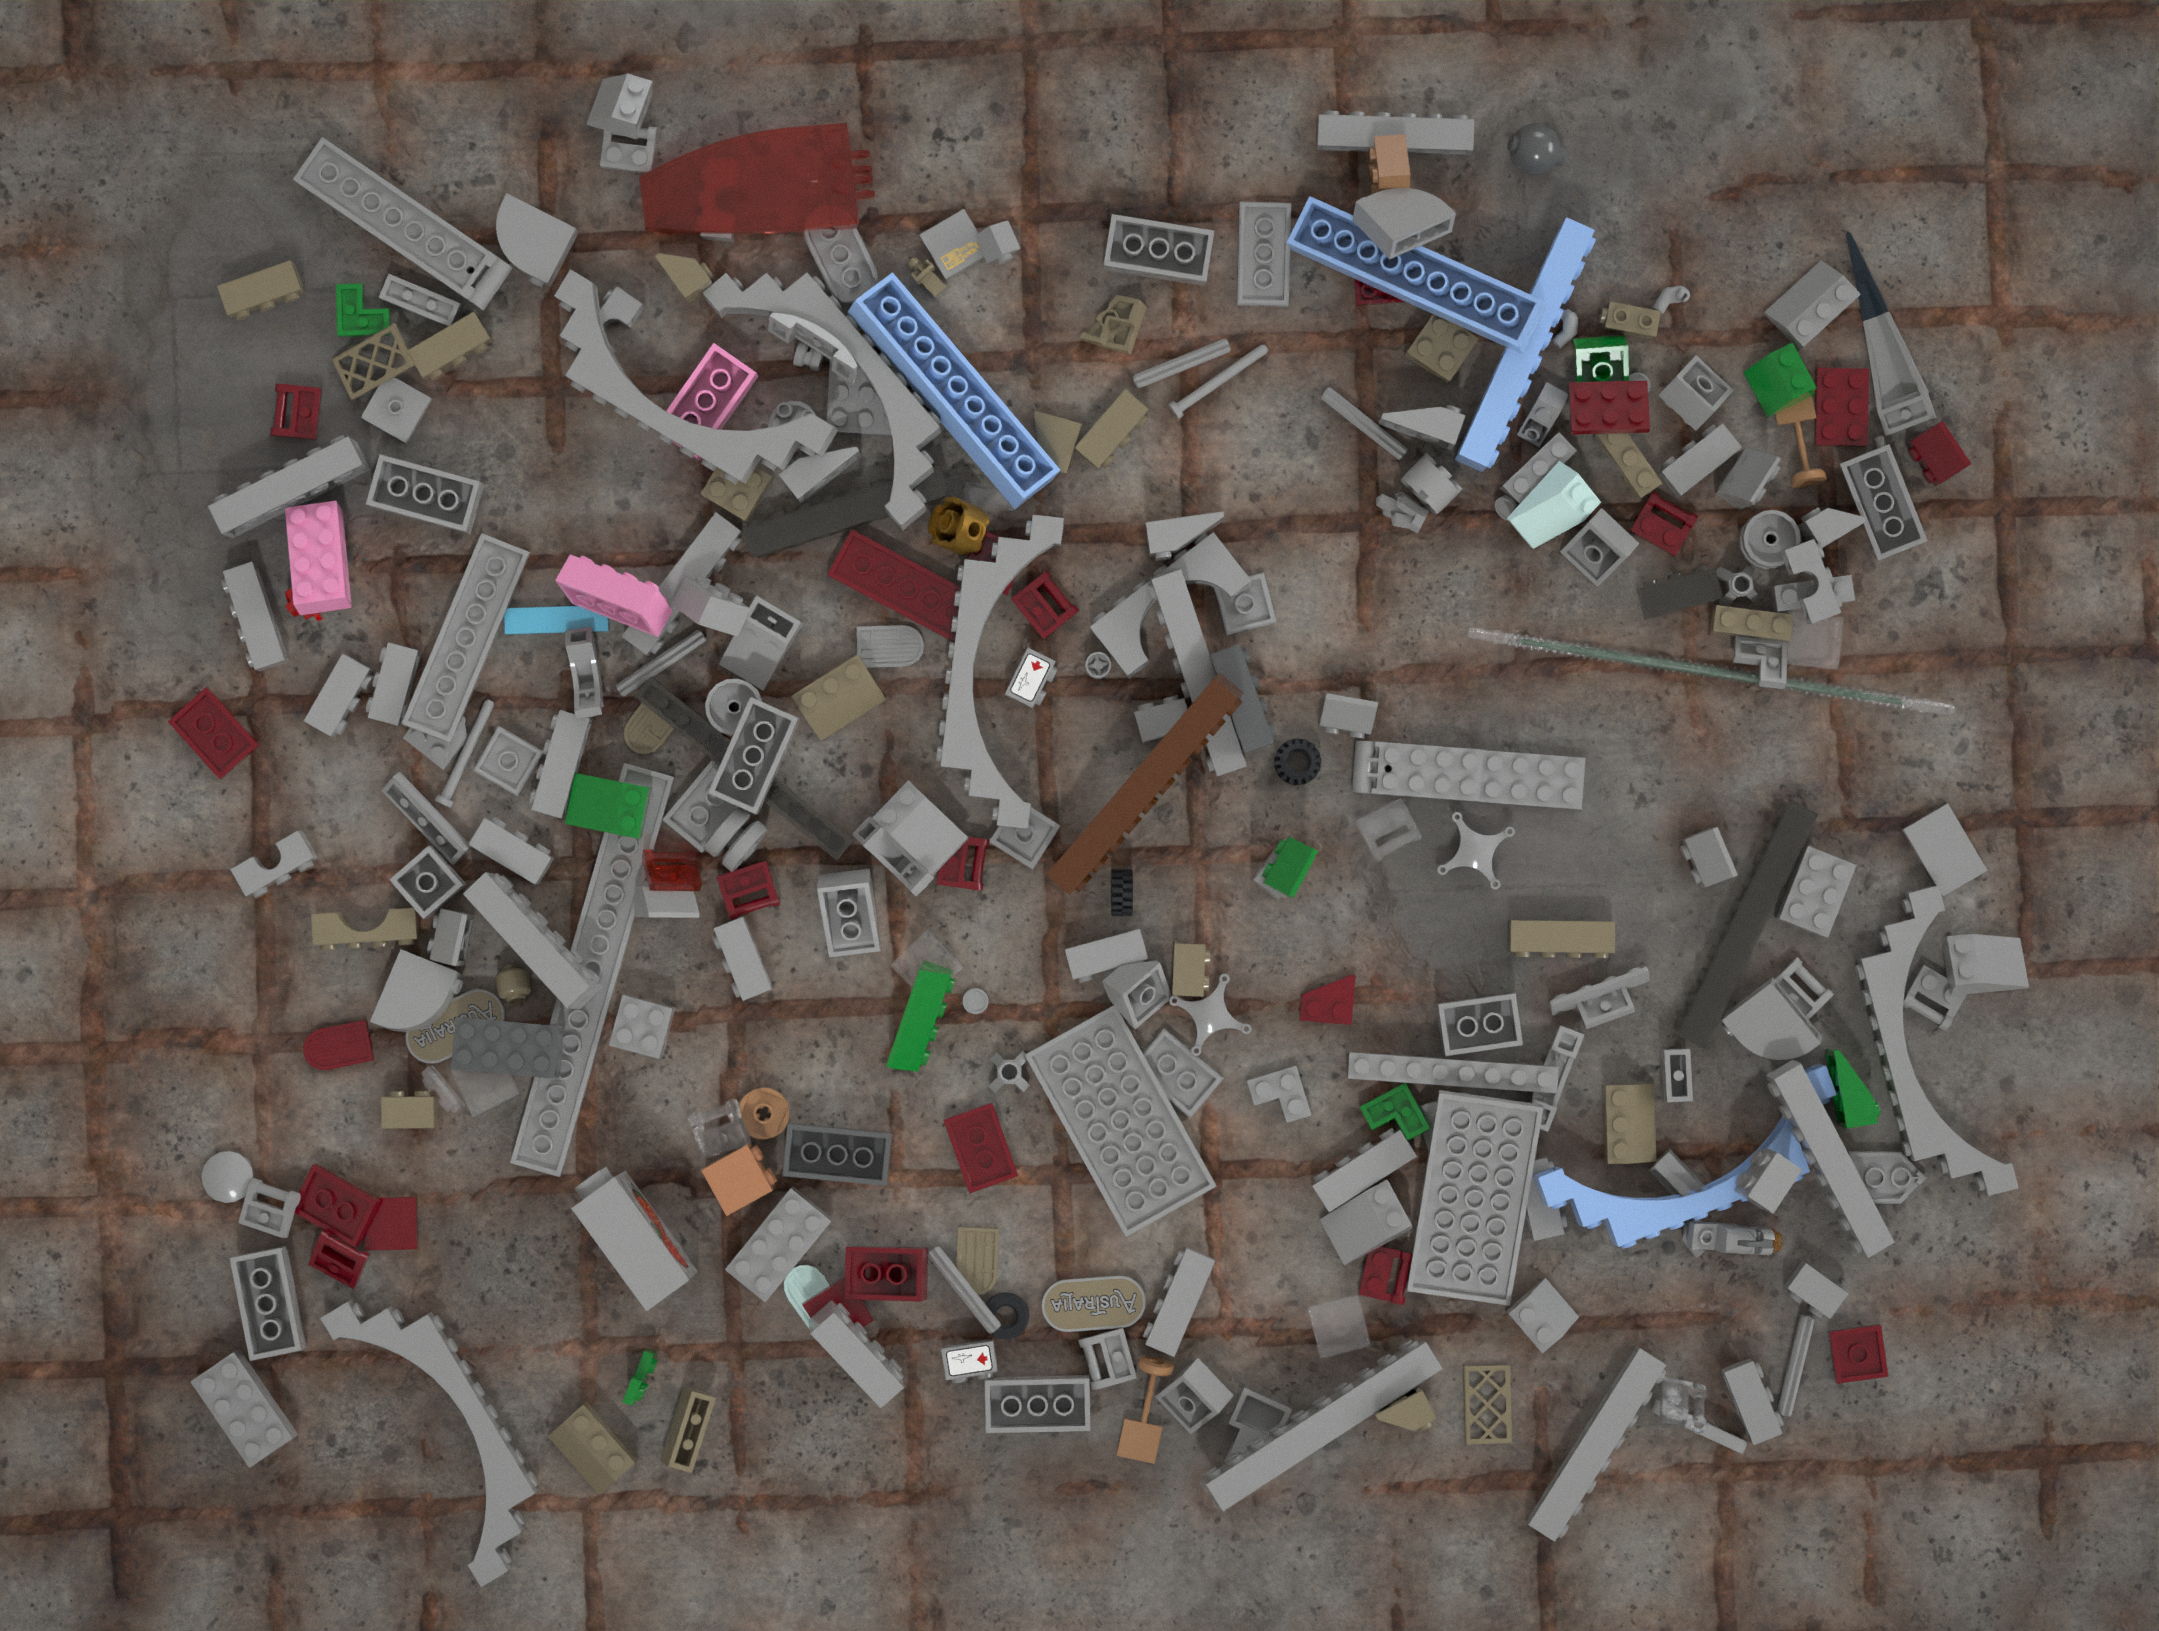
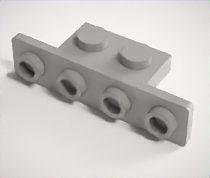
(1604, 1000)

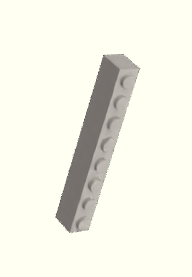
(1193, 662)
(1453, 1072)
(1829, 1158)
(1596, 1443)

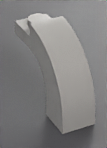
(585, 672)
(893, 856)

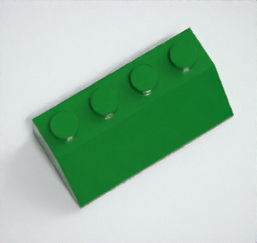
(920, 1017)

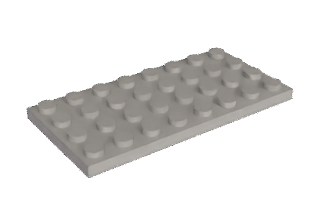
(1120, 1120)
(1474, 1197)

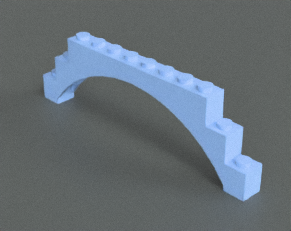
(1636, 1218)

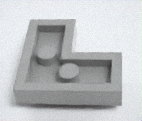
(1766, 653)
(1283, 1085)

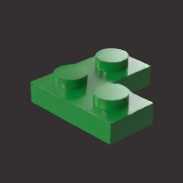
(353, 318)
(1396, 1105)
(637, 1386)

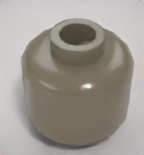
(513, 984)

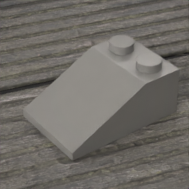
(1433, 425)
(812, 473)
(1173, 535)
(920, 828)
(848, 912)
(1984, 964)
(1366, 1222)

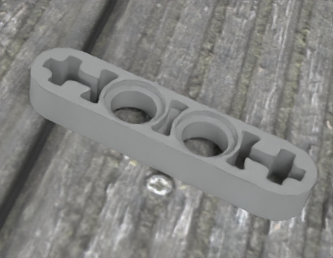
(1715, 1434)

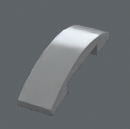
(790, 327)
(1560, 1054)

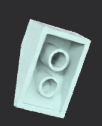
(1553, 506)

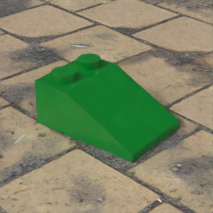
(1601, 359)
(608, 806)
(1853, 1101)

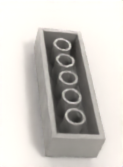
(289, 487)
(533, 940)

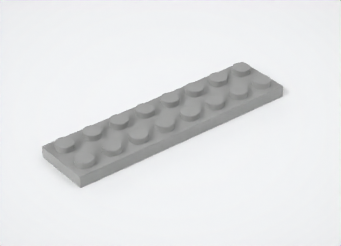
(466, 638)

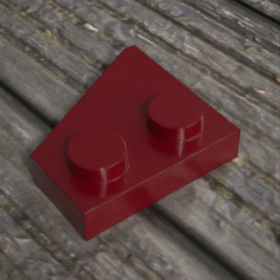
(1329, 1003)

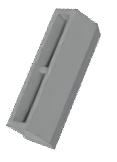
(1675, 1175)

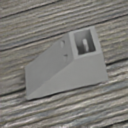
(1747, 477)
(760, 643)

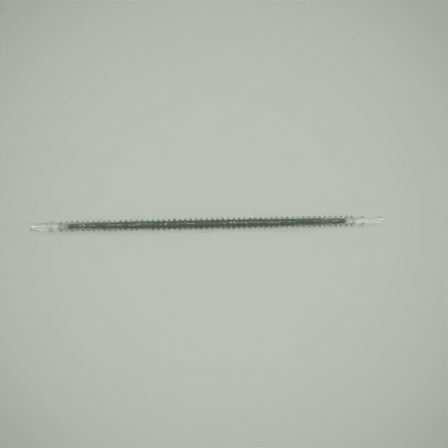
(1496, 636)

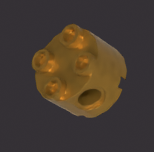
(958, 526)

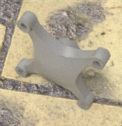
(1475, 851)
(1210, 1014)

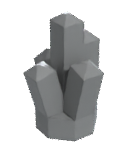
(1403, 511)

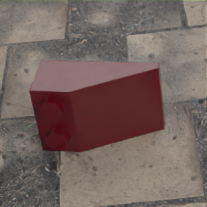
(886, 1273)

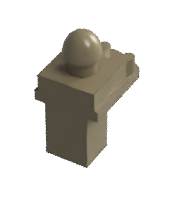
(924, 275)

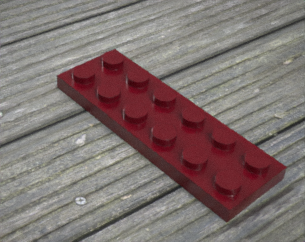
(897, 583)

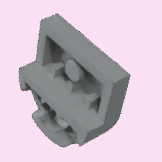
(437, 750)

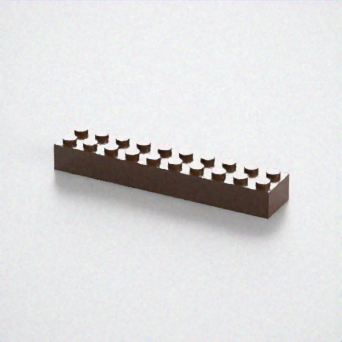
(1141, 788)

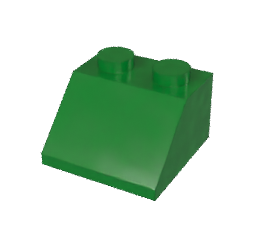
(1780, 380)
(1289, 867)

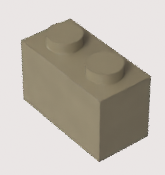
(1189, 969)
(408, 1111)

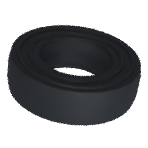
(1020, 1308)

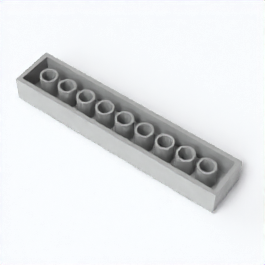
(1320, 1424)

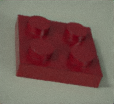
(1858, 1353)

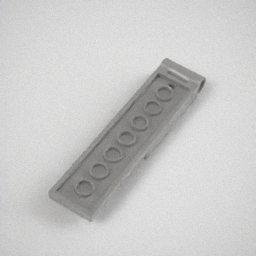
(402, 223)
(1468, 775)

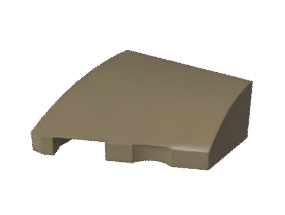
(1117, 325)
(1057, 438)

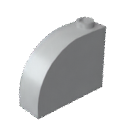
(1402, 219)
(533, 240)
(415, 994)
(1771, 1024)

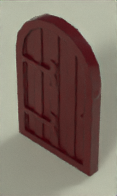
(338, 1046)

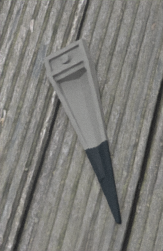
(1897, 384)

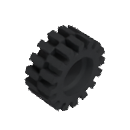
(1306, 748)
(1122, 892)

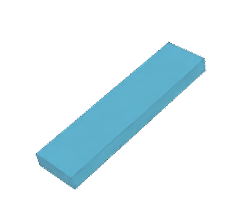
(552, 620)

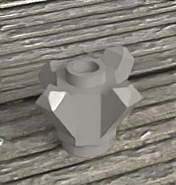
(1737, 585)
(1009, 1072)

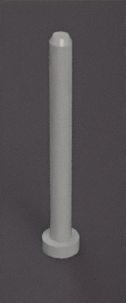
(1178, 408)
(465, 754)

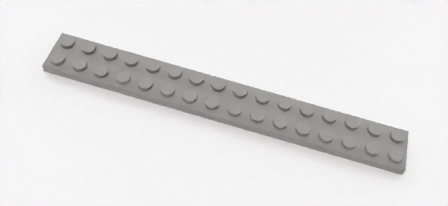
(601, 944)

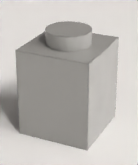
(998, 243)

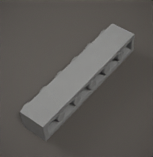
(1422, 135)
(699, 560)

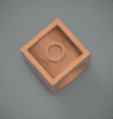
(739, 1178)

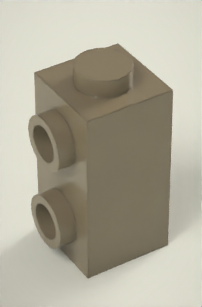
(1630, 320)

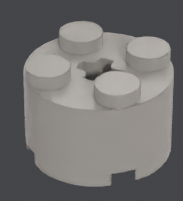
(1431, 484)

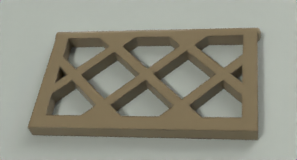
(391, 371)
(1505, 1390)

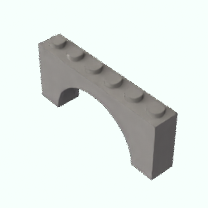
(1204, 564)

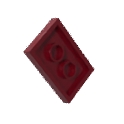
(1609, 407)
(1841, 407)
(213, 733)
(980, 1147)
(336, 1205)

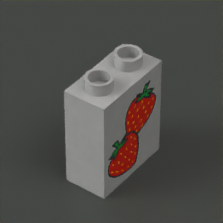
(632, 1236)

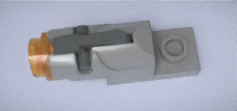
(1733, 1238)

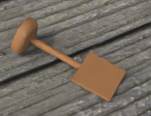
(1795, 414)
(1138, 1438)

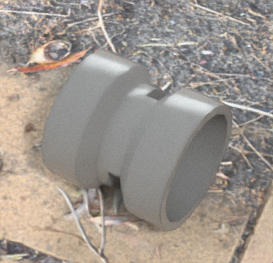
(807, 356)
(1098, 665)

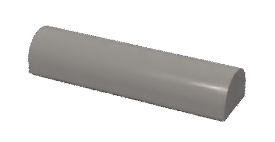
(426, 818)

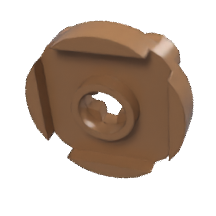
(777, 1106)

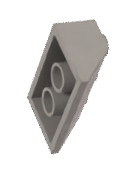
(1811, 304)

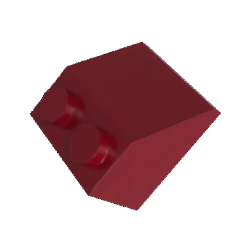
(1937, 454)

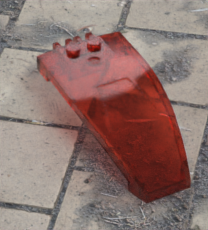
(759, 184)

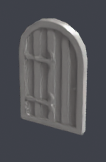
(889, 646)

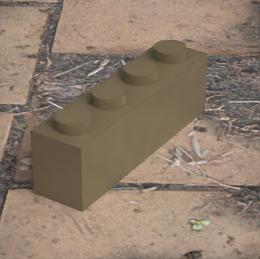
(1561, 936)

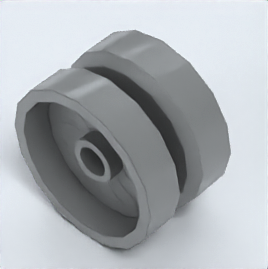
(1753, 538)
(722, 696)
(733, 836)

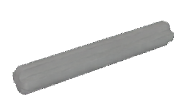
(1181, 363)
(1364, 423)
(661, 662)
(964, 1289)
(1795, 1365)

